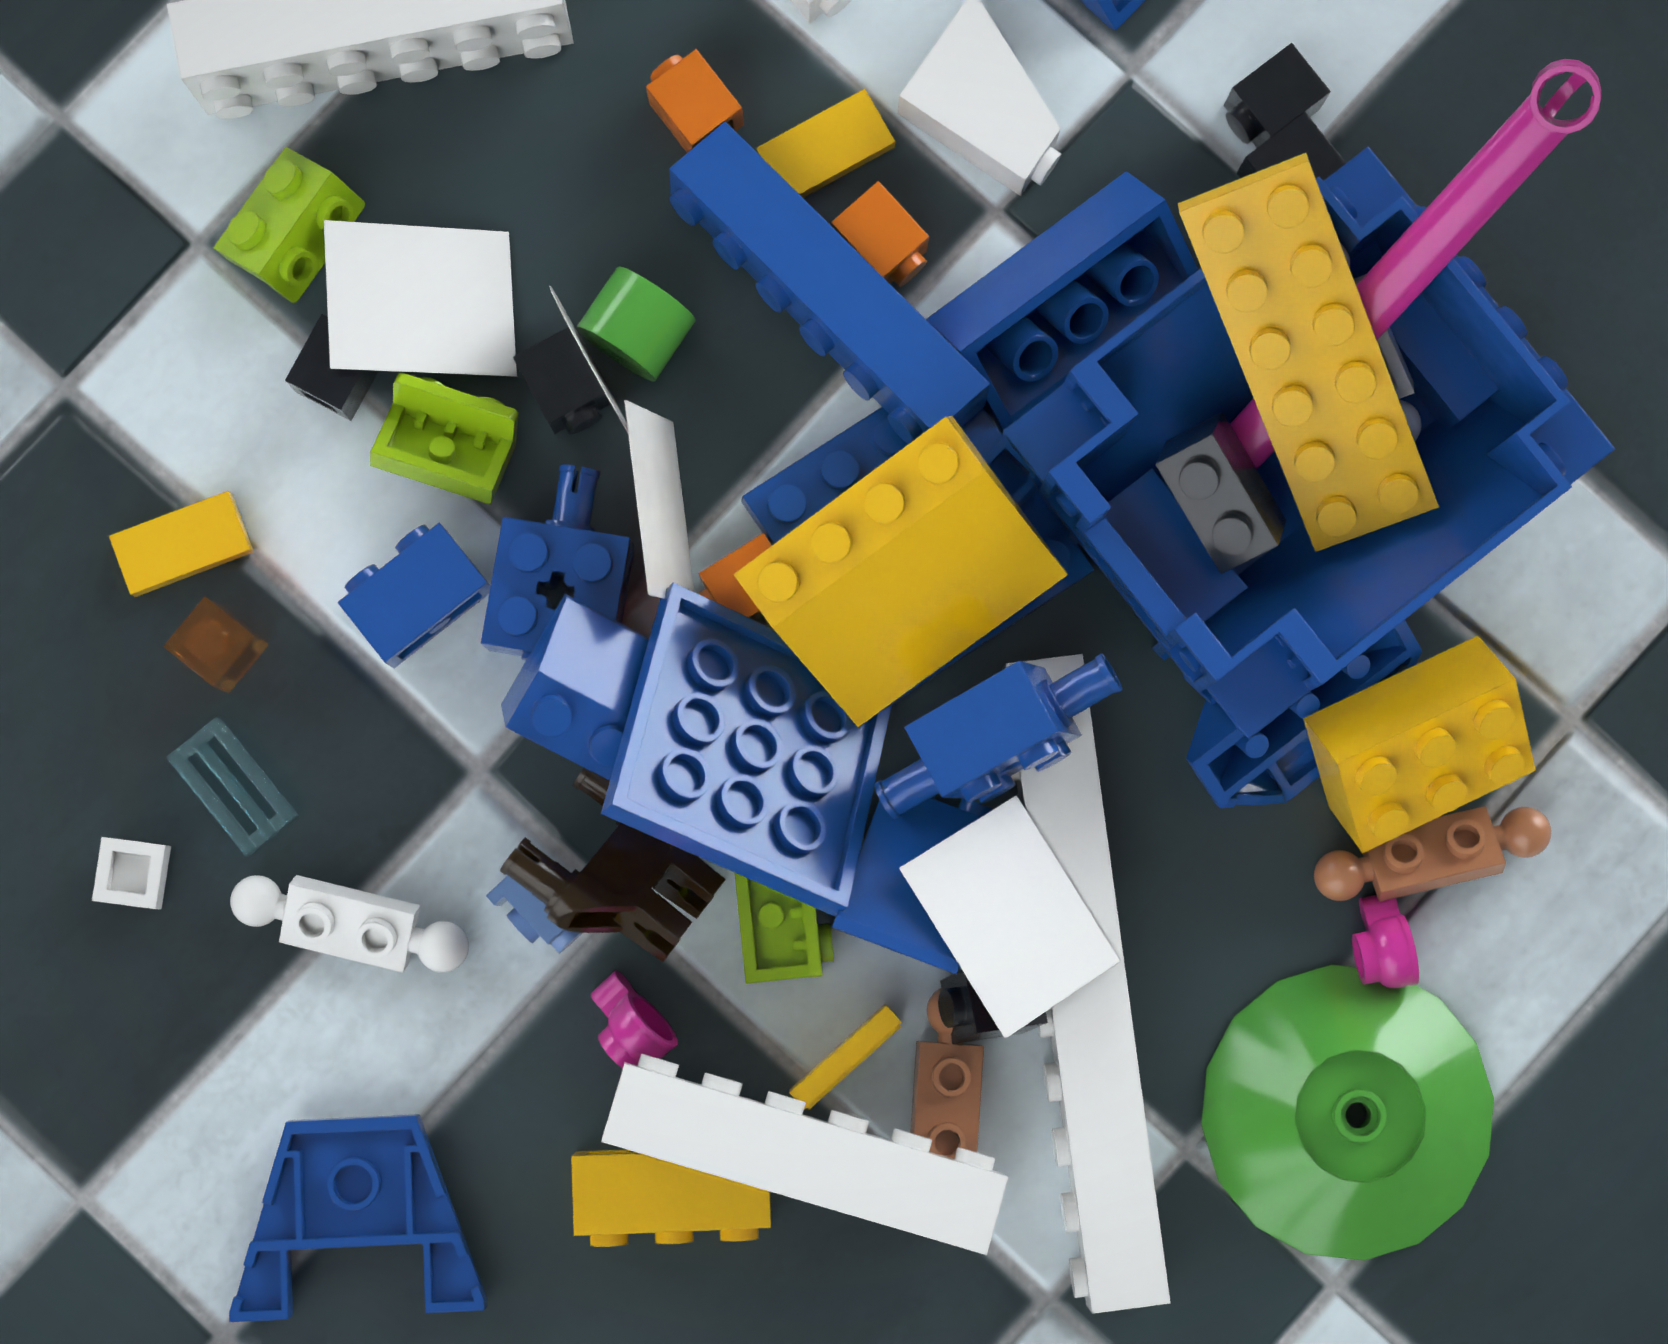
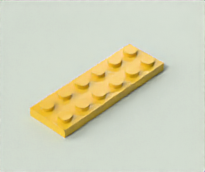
(1308, 352)

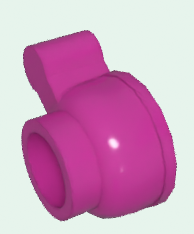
(1387, 947)
(633, 1023)

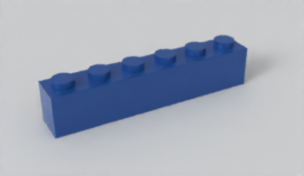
(824, 286)

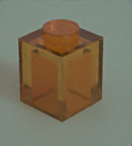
(216, 645)

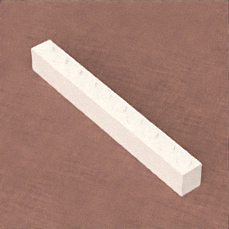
(1095, 1052)

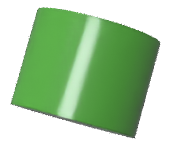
(636, 323)

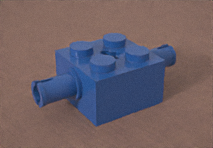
(540, 554)
(994, 732)

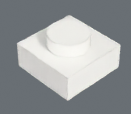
(131, 873)

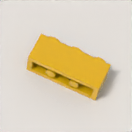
(636, 1193)

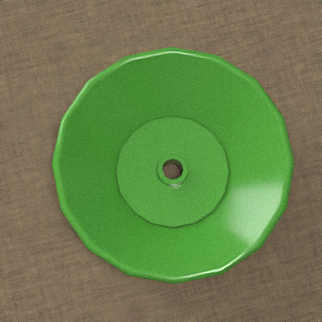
(1282, 1102)

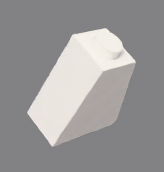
(982, 102)

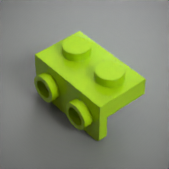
(282, 223)
(446, 438)
(779, 935)

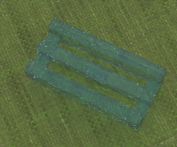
(266, 828)

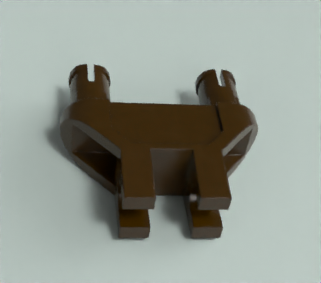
(619, 884)

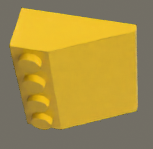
(901, 572)

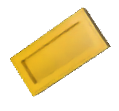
(829, 144)
(181, 544)
(846, 1057)

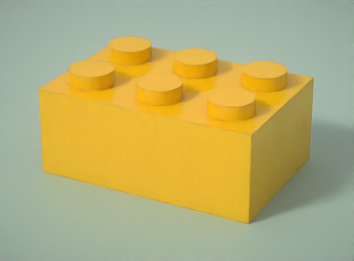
(1421, 743)

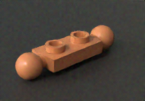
(1435, 855)
(946, 1089)

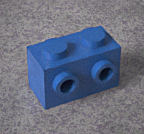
(413, 593)

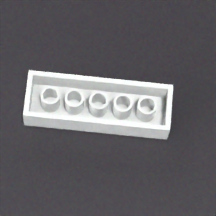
(292, 49)

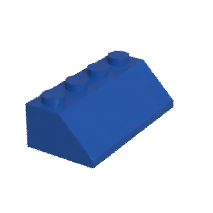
(1066, 294)
(578, 686)

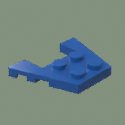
(356, 1188)

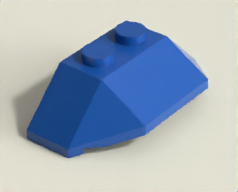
(1280, 757)

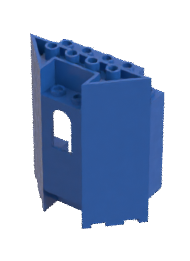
(1492, 437)

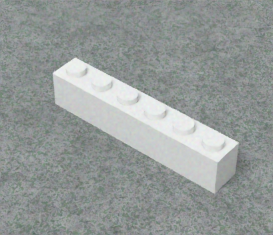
(804, 1156)

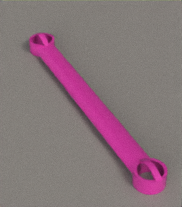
(1455, 215)

